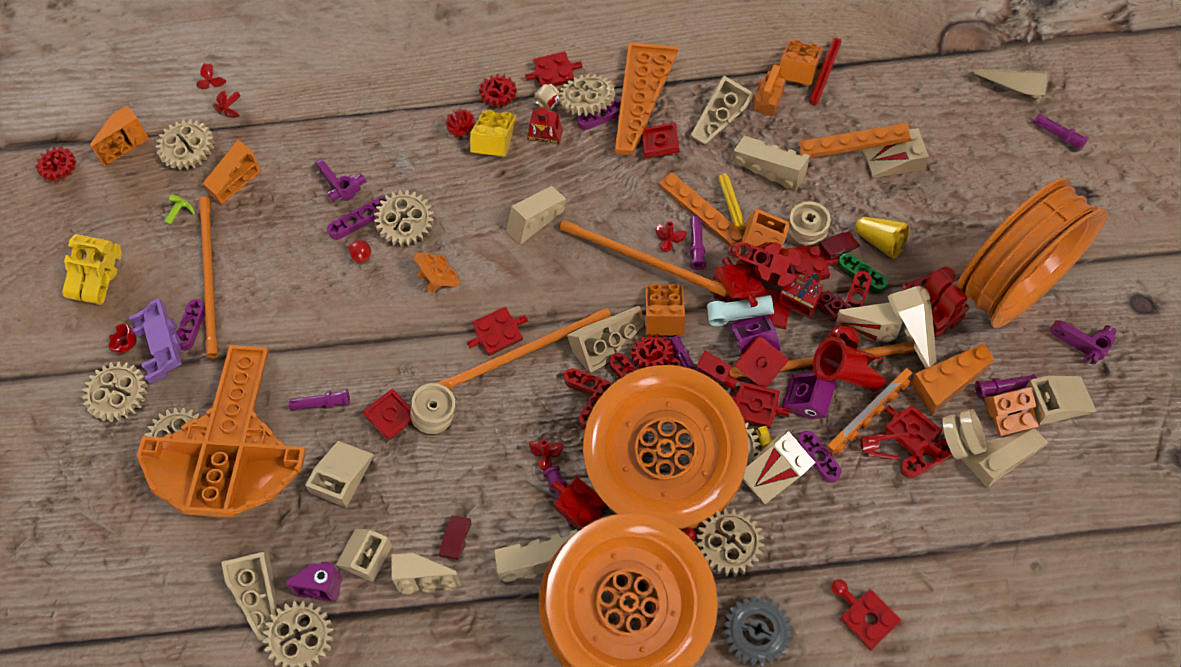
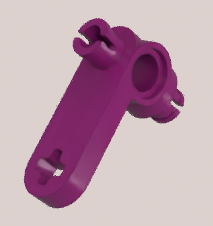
(344, 186)
(1084, 342)

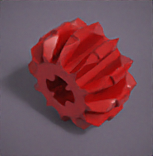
(460, 122)

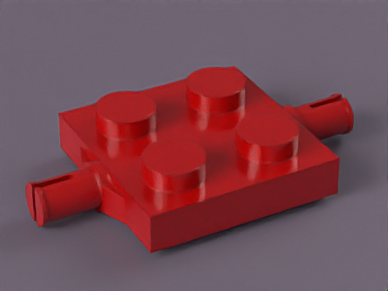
(553, 69)
(812, 261)
(740, 281)
(497, 331)
(758, 404)
(921, 430)
(578, 503)

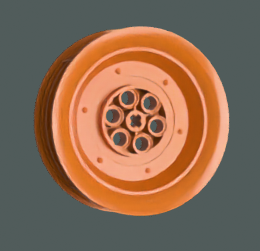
(1031, 251)
(694, 408)
(638, 550)

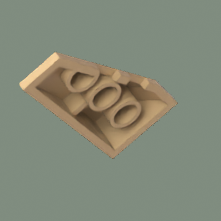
(1026, 82)
(600, 340)
(1004, 455)
(253, 587)

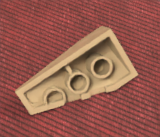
(723, 106)
(916, 312)

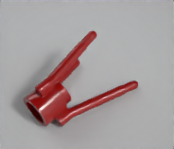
(871, 443)

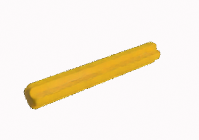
(732, 202)

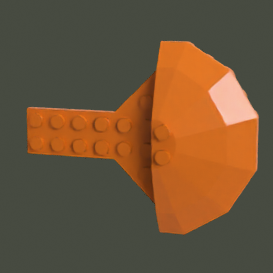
(227, 455)

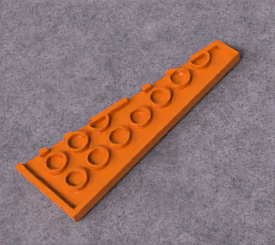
(643, 81)

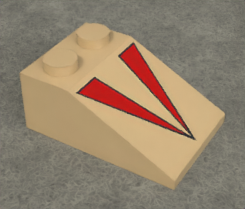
(898, 157)
(871, 322)
(776, 467)

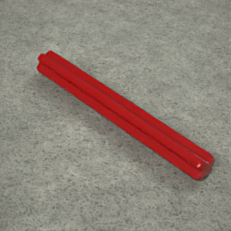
(825, 71)

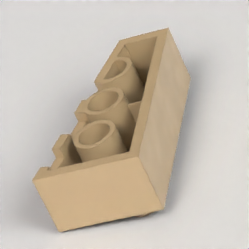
(771, 162)
(528, 560)

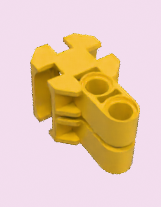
(88, 277)

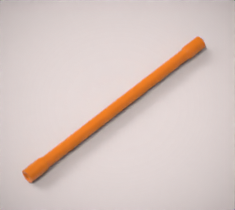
(575, 230)
(211, 341)
(904, 347)
(523, 350)

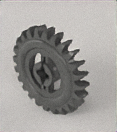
(738, 621)

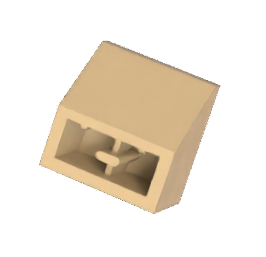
(364, 553)

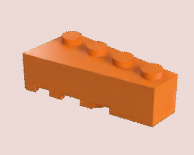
(950, 377)

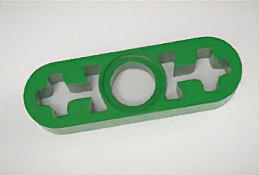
(860, 265)

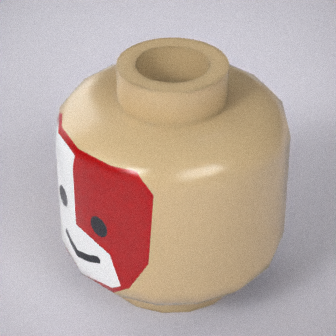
(547, 96)

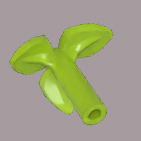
(179, 202)

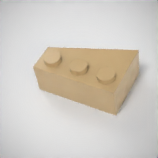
(534, 213)

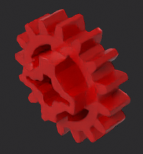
(497, 91)
(652, 351)

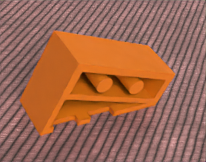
(232, 173)

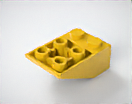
(492, 133)

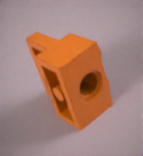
(769, 92)
(1018, 400)

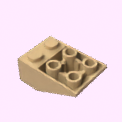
(1060, 398)
(339, 473)
(415, 572)

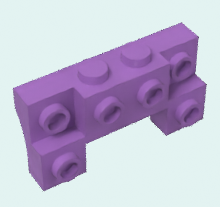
(161, 339)

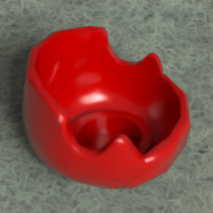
(847, 334)
(122, 340)

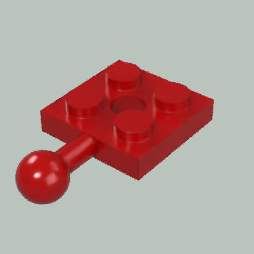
(868, 604)

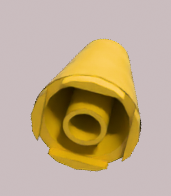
(884, 234)

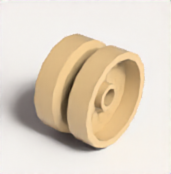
(808, 224)
(432, 408)
(964, 434)

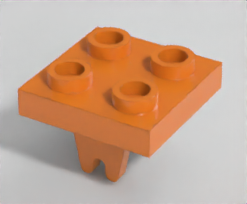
(436, 270)

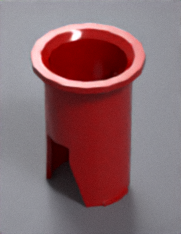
(846, 364)

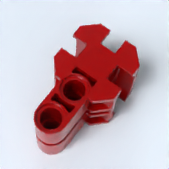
(771, 260)
(946, 301)

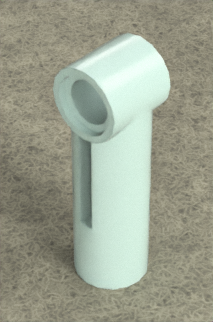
(720, 312)

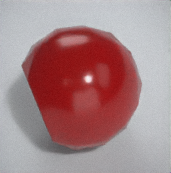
(360, 251)

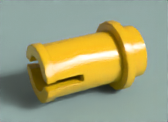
(764, 436)

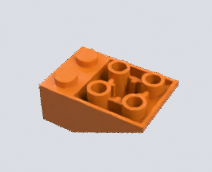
(800, 62)
(118, 136)
(763, 228)
(665, 310)

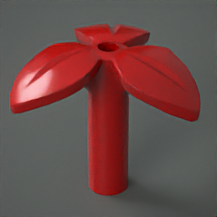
(207, 72)
(224, 103)
(666, 233)
(543, 449)

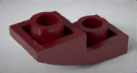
(839, 244)
(831, 305)
(454, 537)

